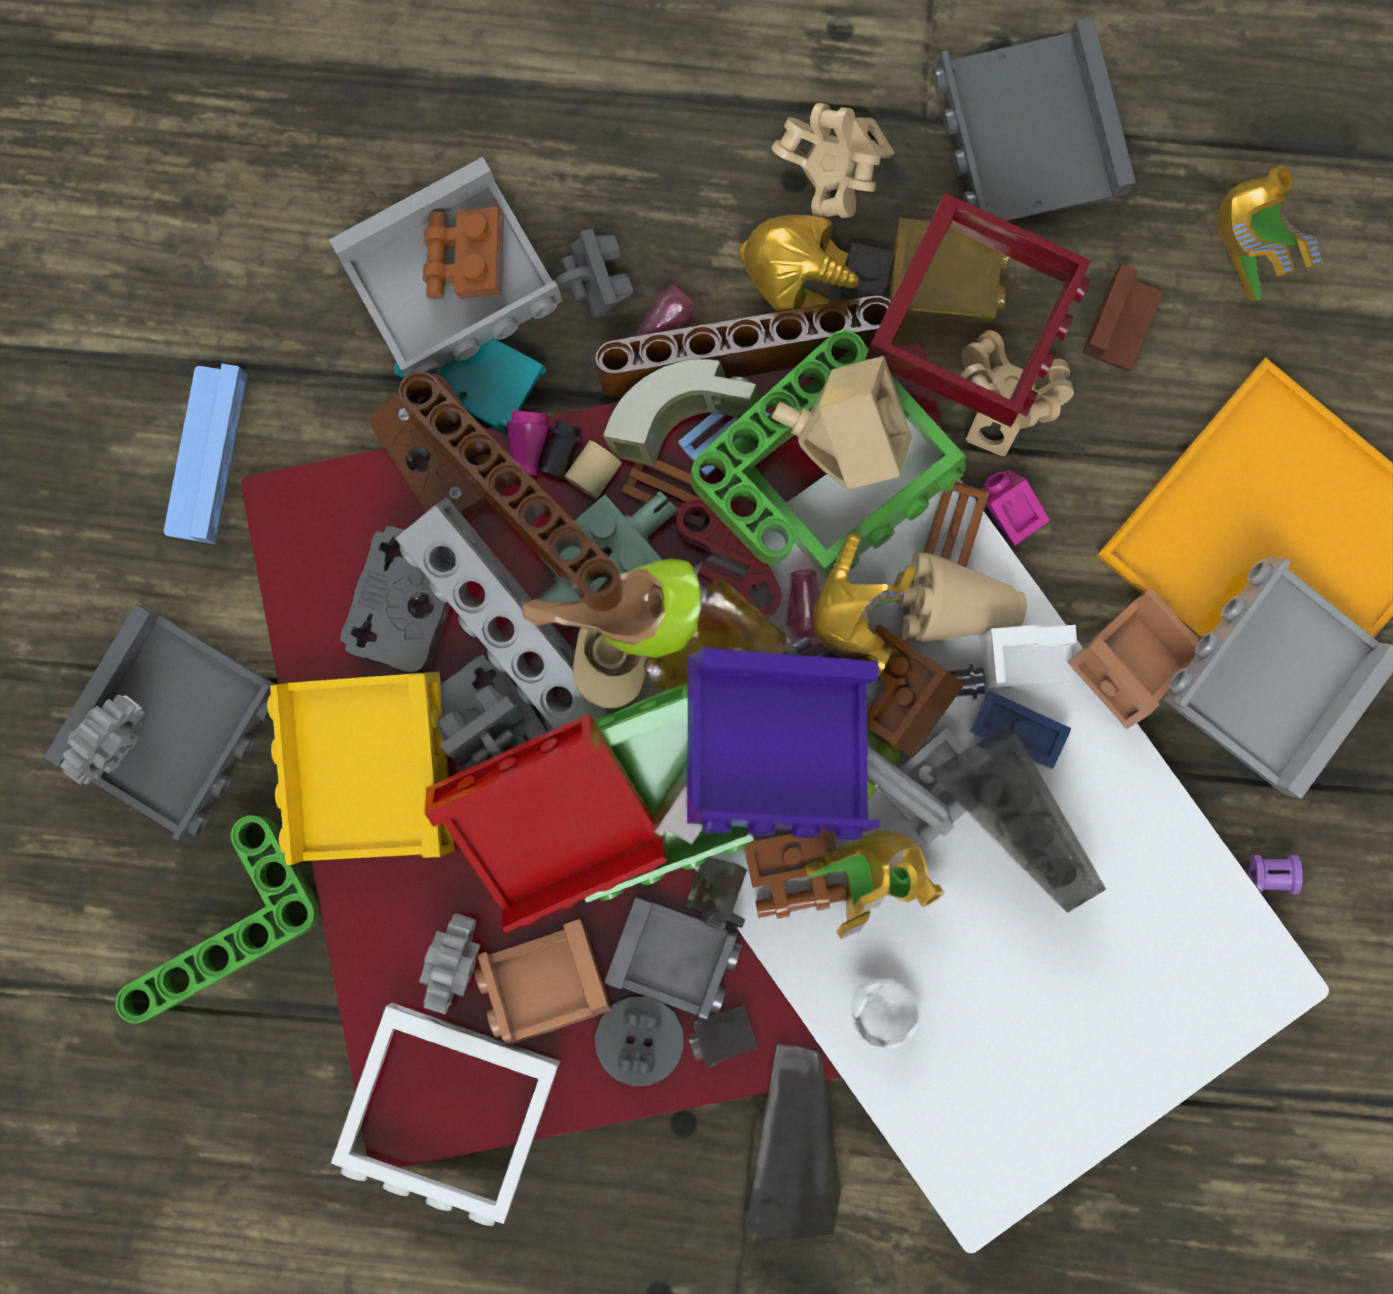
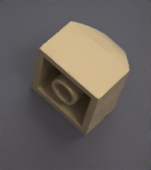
(855, 425)

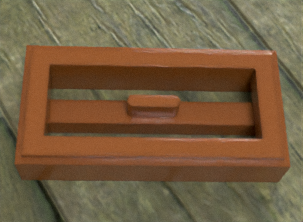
(637, 475)
(965, 491)

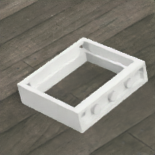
(474, 1044)

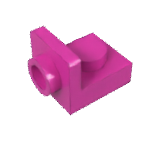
(1014, 506)

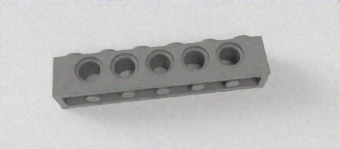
(503, 597)

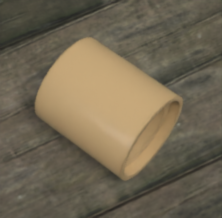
(593, 469)

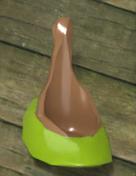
(652, 619)

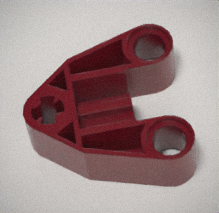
(725, 545)

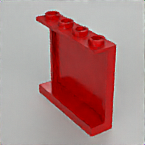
(548, 822)

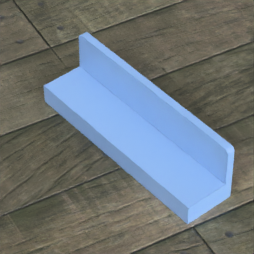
(205, 453)

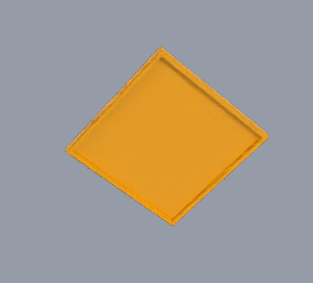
(1260, 483)

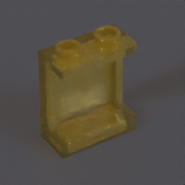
(960, 278)
(724, 623)

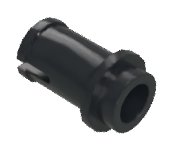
(560, 449)
(973, 681)

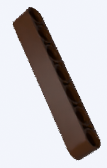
(725, 340)
(519, 508)

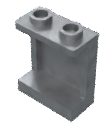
(673, 958)

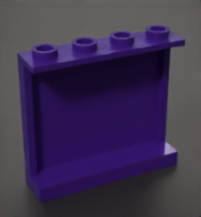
(778, 743)

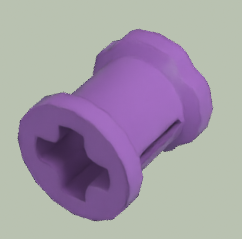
(1276, 873)

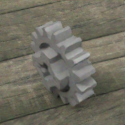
(102, 739)
(449, 963)

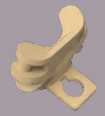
(835, 161)
(990, 353)

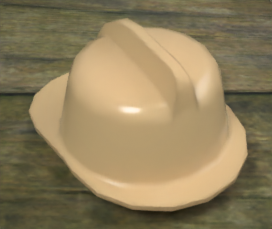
(606, 673)

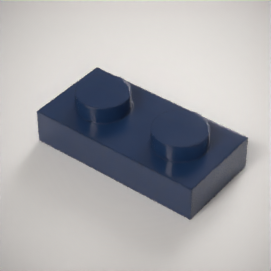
(1039, 734)

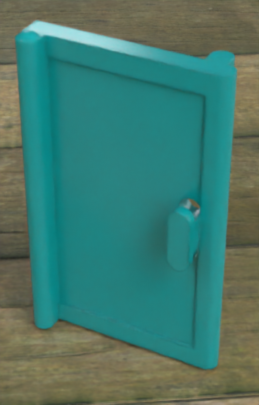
(491, 382)

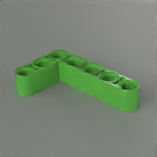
(766, 437)
(235, 939)

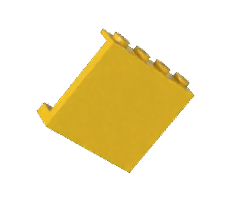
(358, 766)

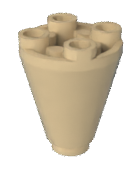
(956, 601)

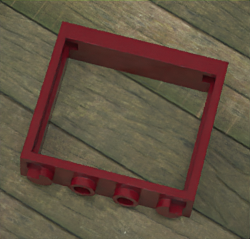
(1009, 241)

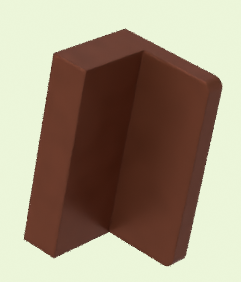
(1122, 320)

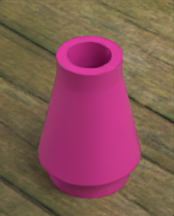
(527, 438)

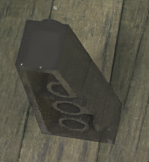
(1015, 807)

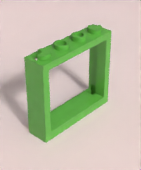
(907, 503)

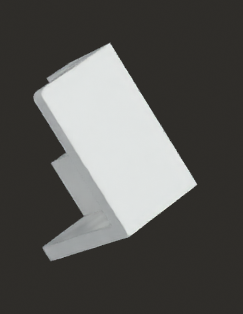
(1027, 655)

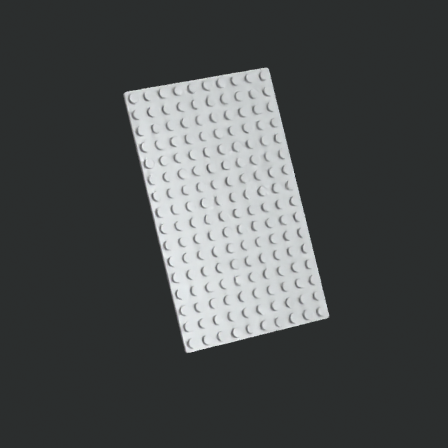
(1036, 1023)

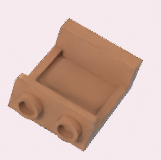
(1136, 658)
(542, 984)

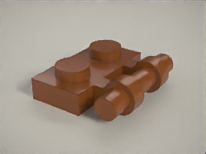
(477, 253)
(785, 859)

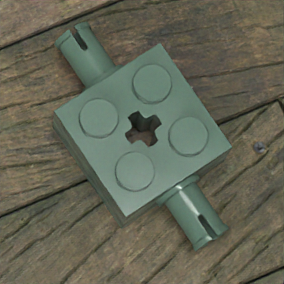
(620, 535)

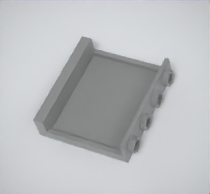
(387, 264)
(1281, 678)

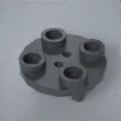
(636, 1062)

